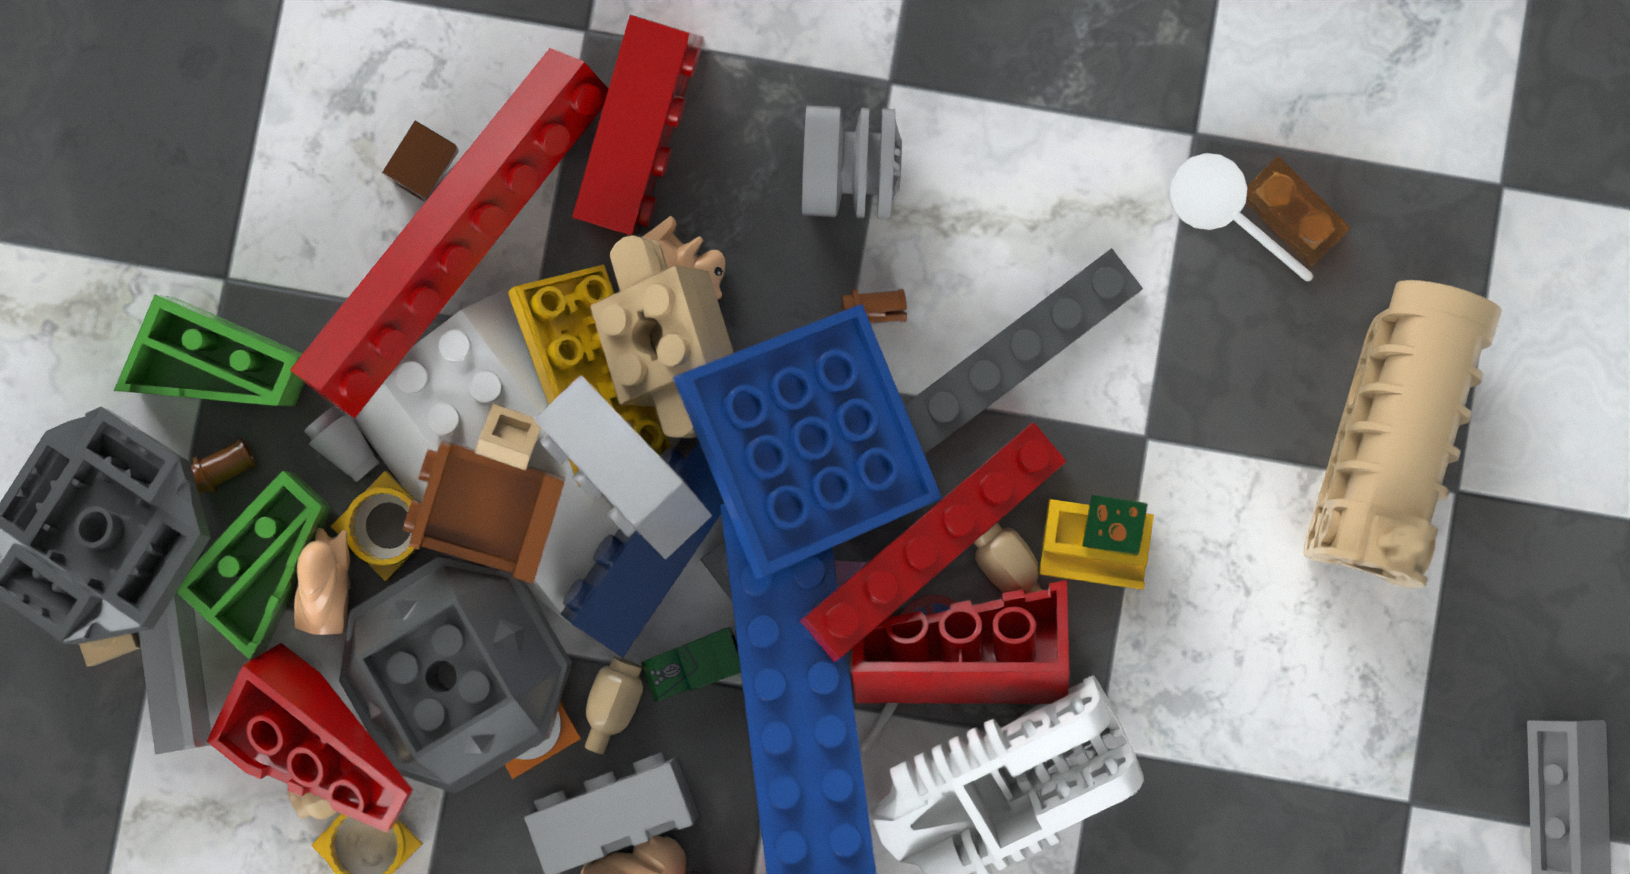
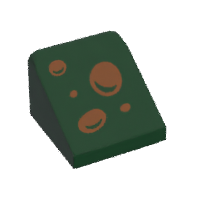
(1114, 525)

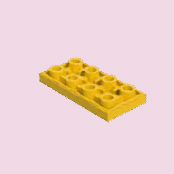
(566, 343)

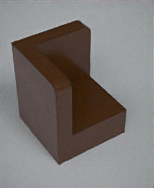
(420, 161)

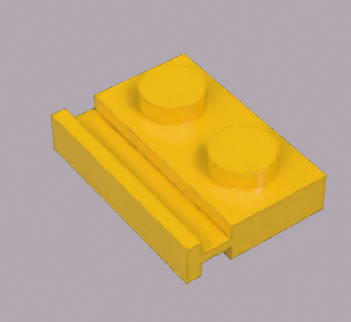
(1067, 559)

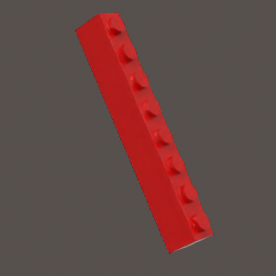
(452, 232)

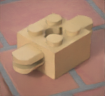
(673, 309)

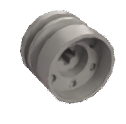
(849, 162)

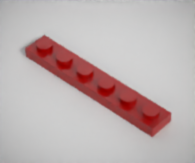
(932, 542)

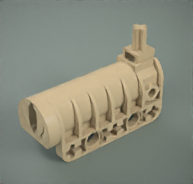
(1401, 432)

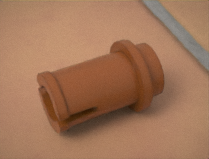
(879, 306)
(222, 466)

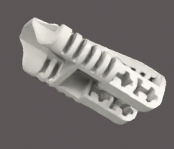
(999, 791)

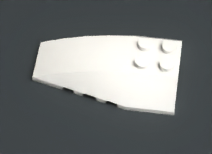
(447, 393)

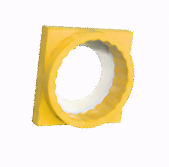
(353, 521)
(333, 849)

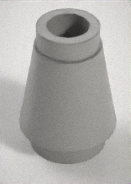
(342, 443)

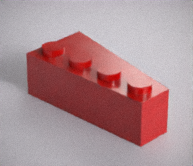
(637, 125)
(970, 654)

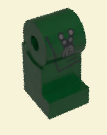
(693, 664)

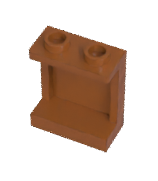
(484, 510)

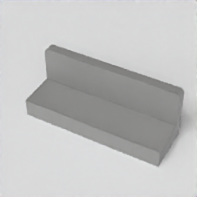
(175, 680)
(1568, 797)

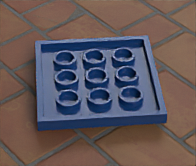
(807, 440)

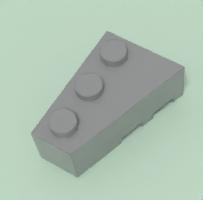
(620, 467)
(611, 814)

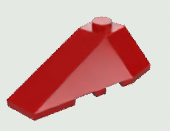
(298, 730)

